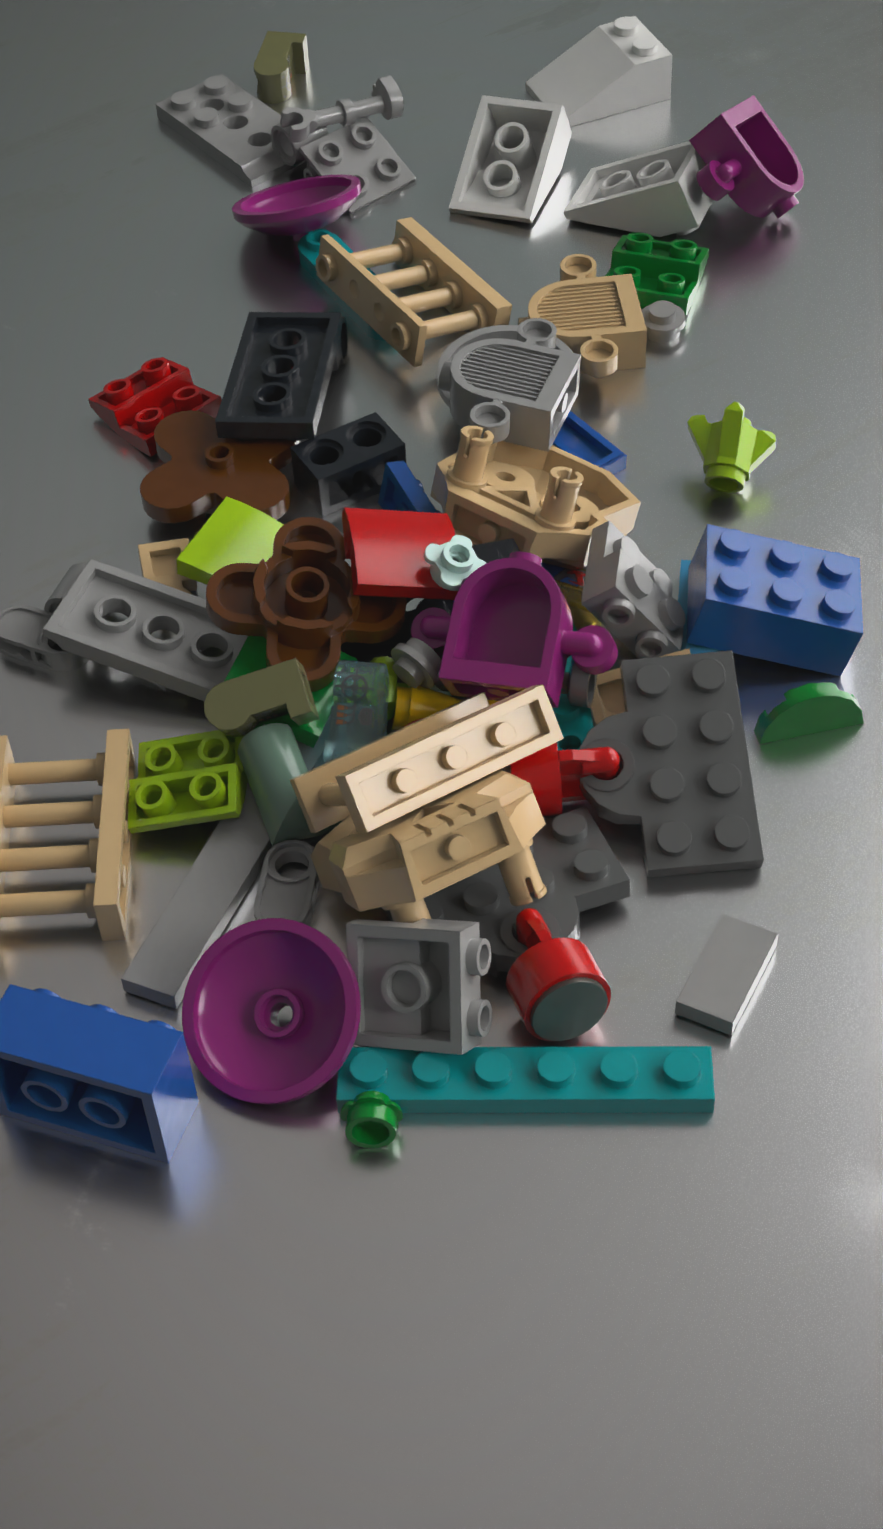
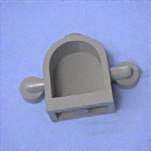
(514, 386)

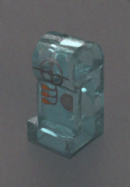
(358, 707)

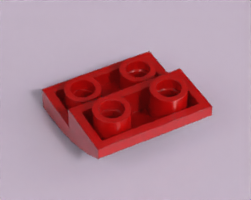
(146, 397)
(390, 549)

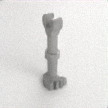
(386, 100)

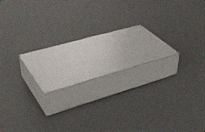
(726, 974)

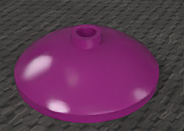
(298, 205)
(236, 1003)

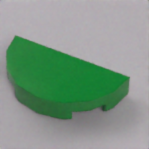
(809, 711)

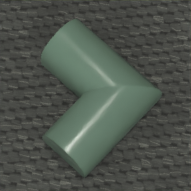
(270, 761)

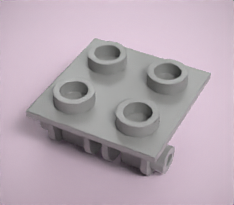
(362, 153)

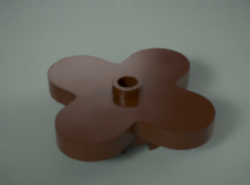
(208, 468)
(302, 601)

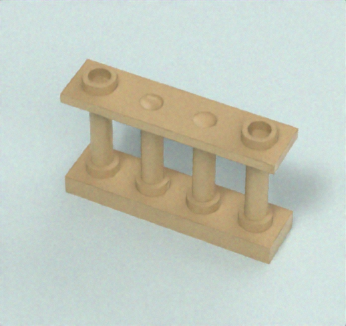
(422, 262)
(426, 760)
(106, 856)

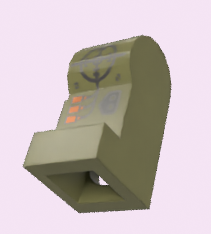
(277, 63)
(259, 696)

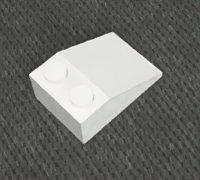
(606, 73)
(511, 158)
(644, 193)

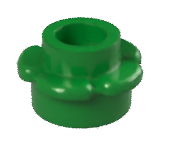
(371, 1119)

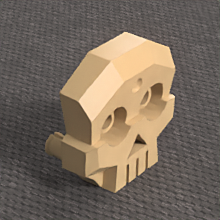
(531, 496)
(436, 848)

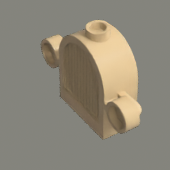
(594, 316)

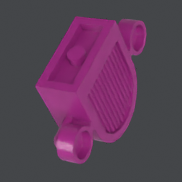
(748, 161)
(511, 633)

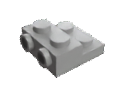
(631, 595)
(420, 984)

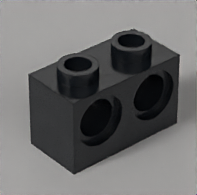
(345, 463)

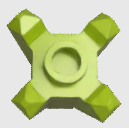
(730, 448)

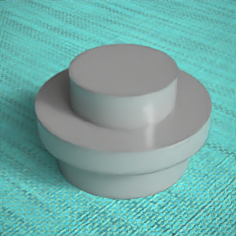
(663, 321)
(416, 663)

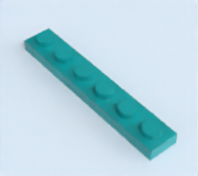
(535, 1079)

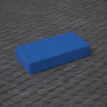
(586, 443)

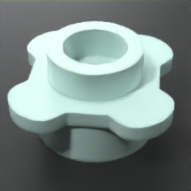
(443, 559)

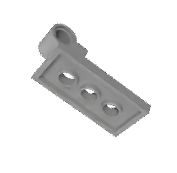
(234, 129)
(100, 589)

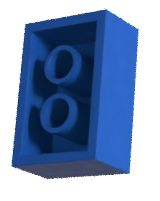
(774, 600)
(94, 1073)

